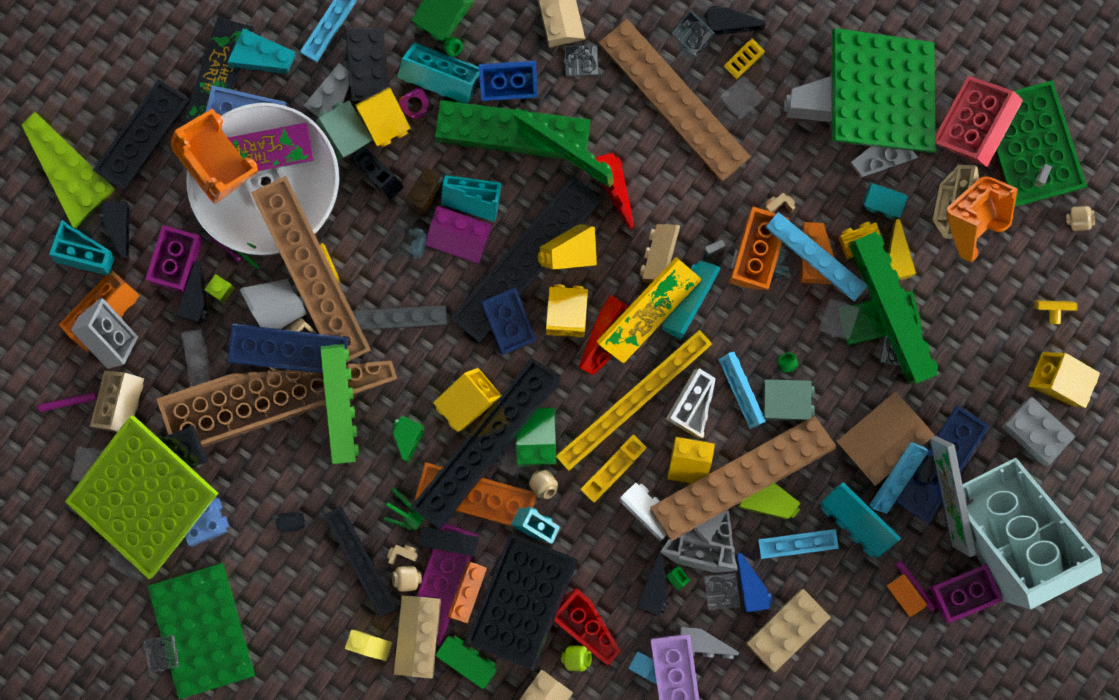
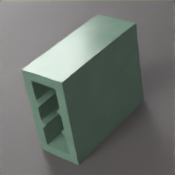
(343, 129)
(788, 400)

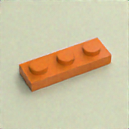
(467, 592)

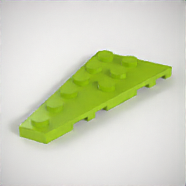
(69, 173)

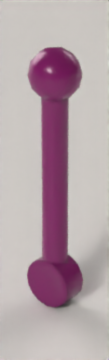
(237, 258)

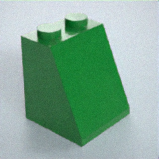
(441, 16)

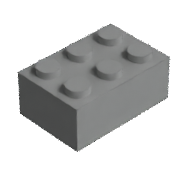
(1038, 431)

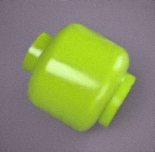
(576, 658)

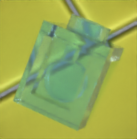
(417, 246)
(780, 269)

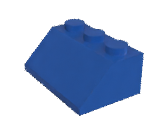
(508, 80)

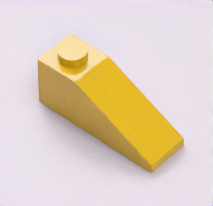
(900, 252)

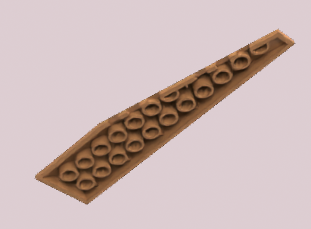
(257, 399)

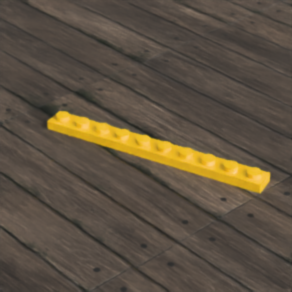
(633, 400)

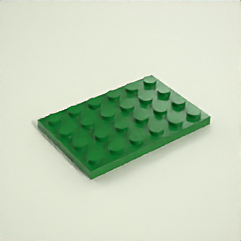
(1035, 139)
(205, 628)

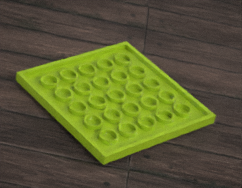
(141, 497)

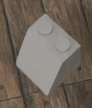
(811, 101)
(274, 303)

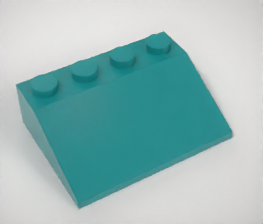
(859, 520)

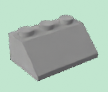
(105, 334)

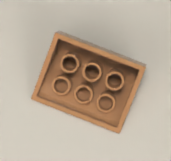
(883, 437)

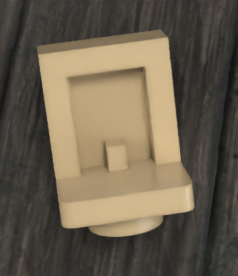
(775, 203)
(407, 551)

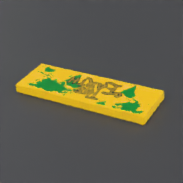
(649, 310)

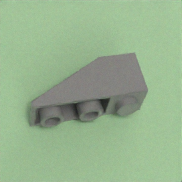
(707, 644)

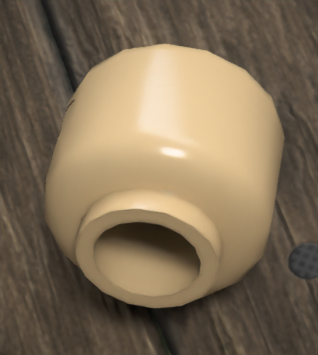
(1081, 218)
(543, 484)
(406, 578)

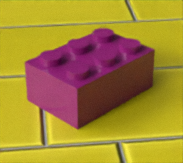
(173, 258)
(965, 593)

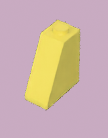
(368, 645)

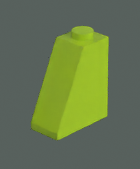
(772, 502)

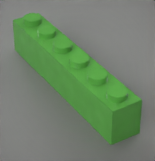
(338, 403)

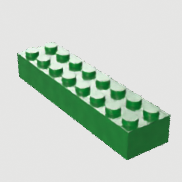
(497, 130)
(893, 308)

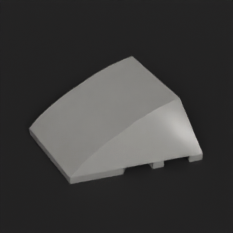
(696, 553)

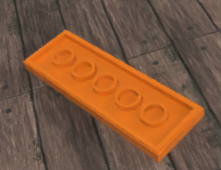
(487, 499)

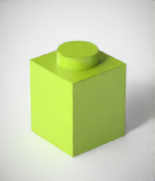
(219, 288)

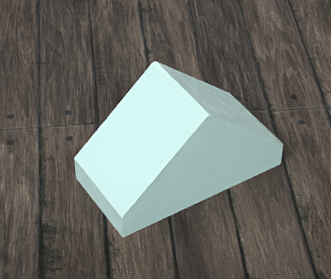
(1025, 537)

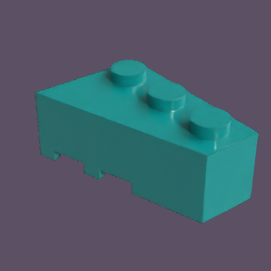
(260, 54)
(472, 196)
(79, 251)

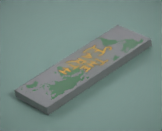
(953, 496)

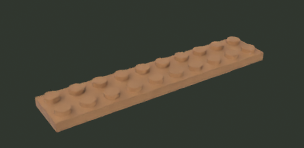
(674, 100)
(308, 264)
(742, 478)

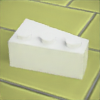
(693, 404)

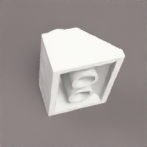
(639, 504)

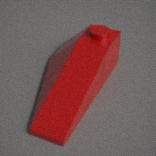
(618, 190)
(595, 355)
(583, 622)

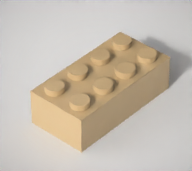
(788, 630)

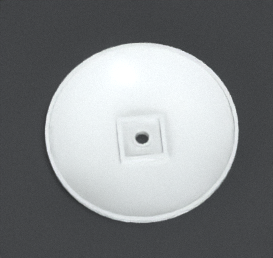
(236, 217)

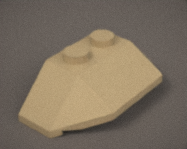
(949, 190)

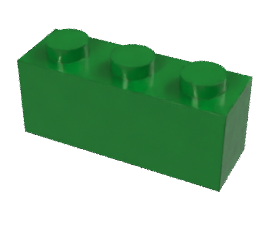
(467, 661)

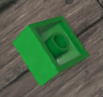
(407, 436)

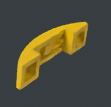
(613, 468)

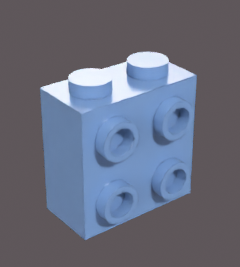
(209, 525)

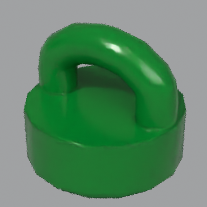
(452, 46)
(788, 362)

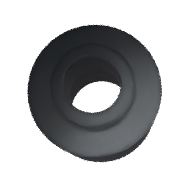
(926, 470)
(290, 522)

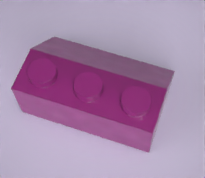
(458, 235)

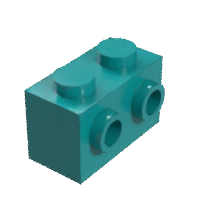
(884, 200)
(535, 525)

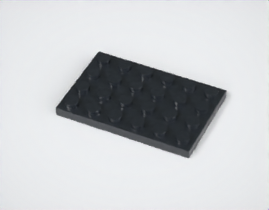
(522, 601)

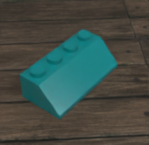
(439, 73)
(682, 316)

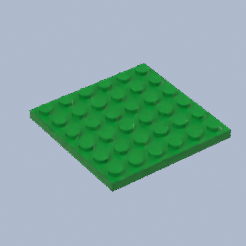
(883, 91)

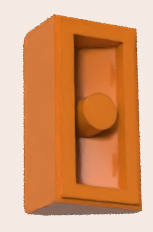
(906, 595)

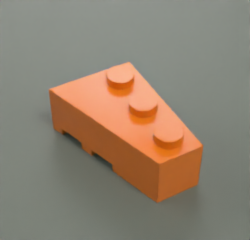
(818, 234)

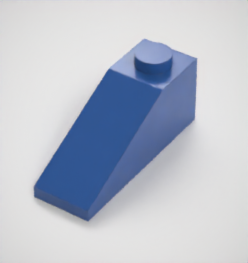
(753, 590)

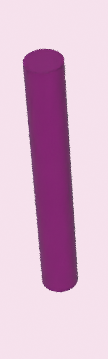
(67, 402)
(903, 569)

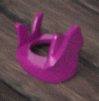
(419, 93)

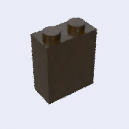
(424, 192)

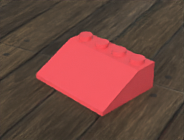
(978, 120)

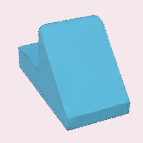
(644, 666)

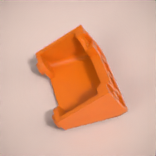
(211, 156)
(980, 207)

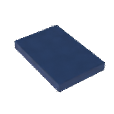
(508, 320)

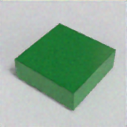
(677, 578)

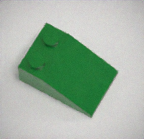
(537, 440)

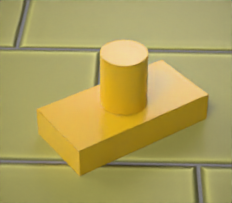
(1055, 308)

